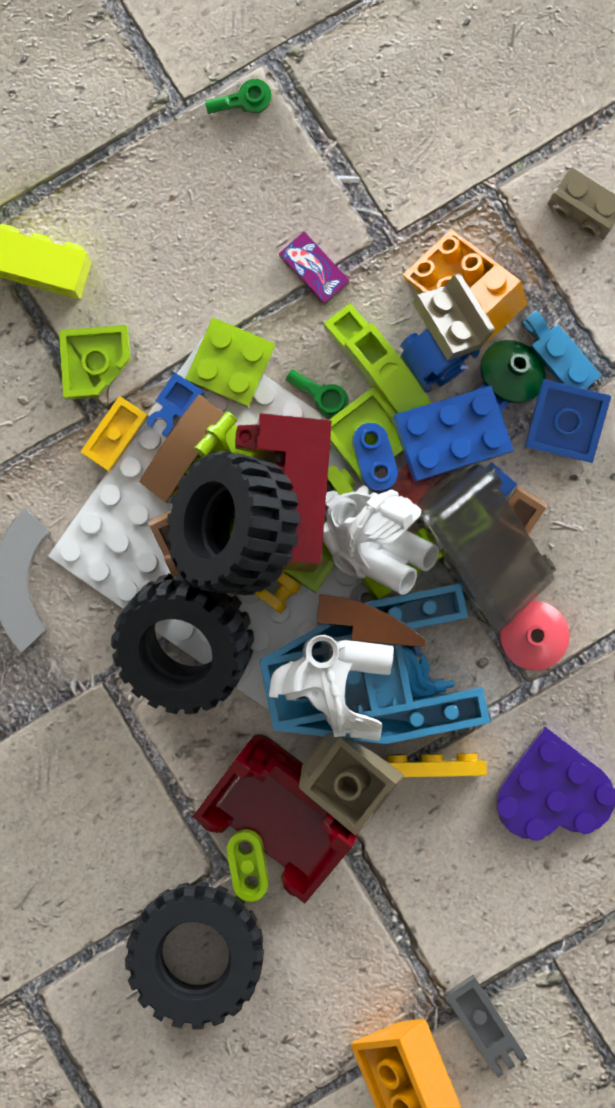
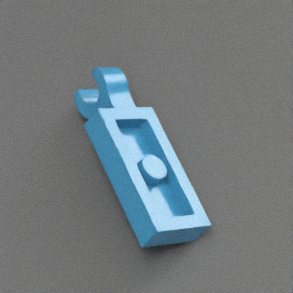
(560, 353)

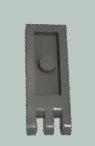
(484, 1024)

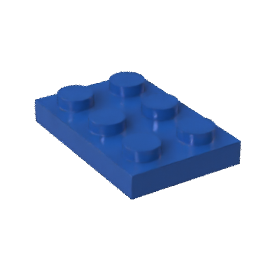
(452, 434)

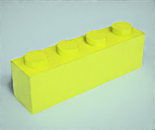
(42, 263)

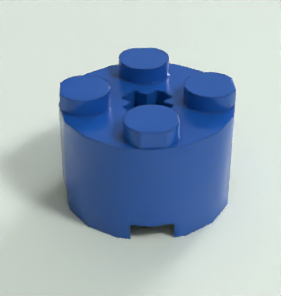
(428, 362)

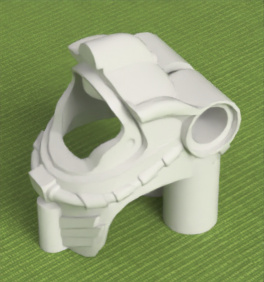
(372, 539)
(326, 682)

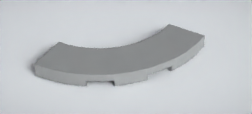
(16, 560)

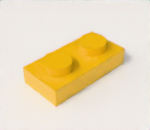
(114, 434)

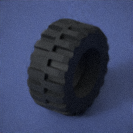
(261, 530)
(164, 679)
(187, 1001)

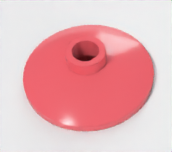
(525, 652)

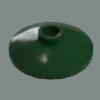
(506, 380)

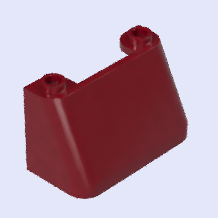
(265, 796)

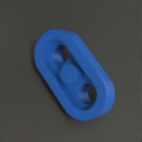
(374, 456)

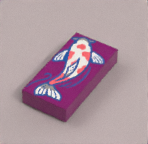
(314, 268)

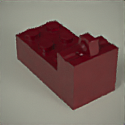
(302, 452)

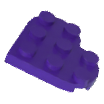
(553, 789)

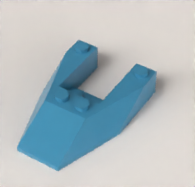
(378, 695)

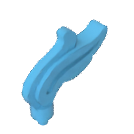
(420, 683)

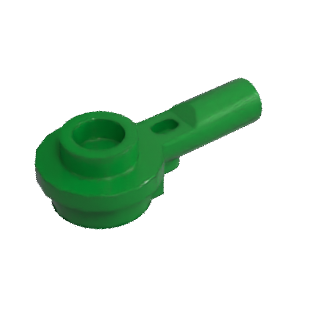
(252, 97)
(328, 398)

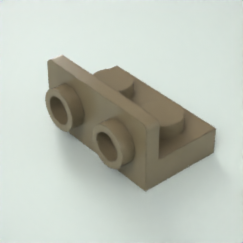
(584, 203)
(454, 318)

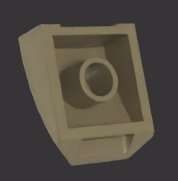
(348, 780)

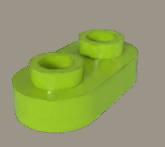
(246, 864)

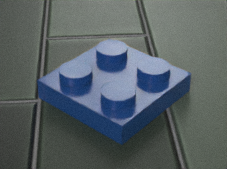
(567, 420)

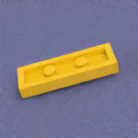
(433, 766)

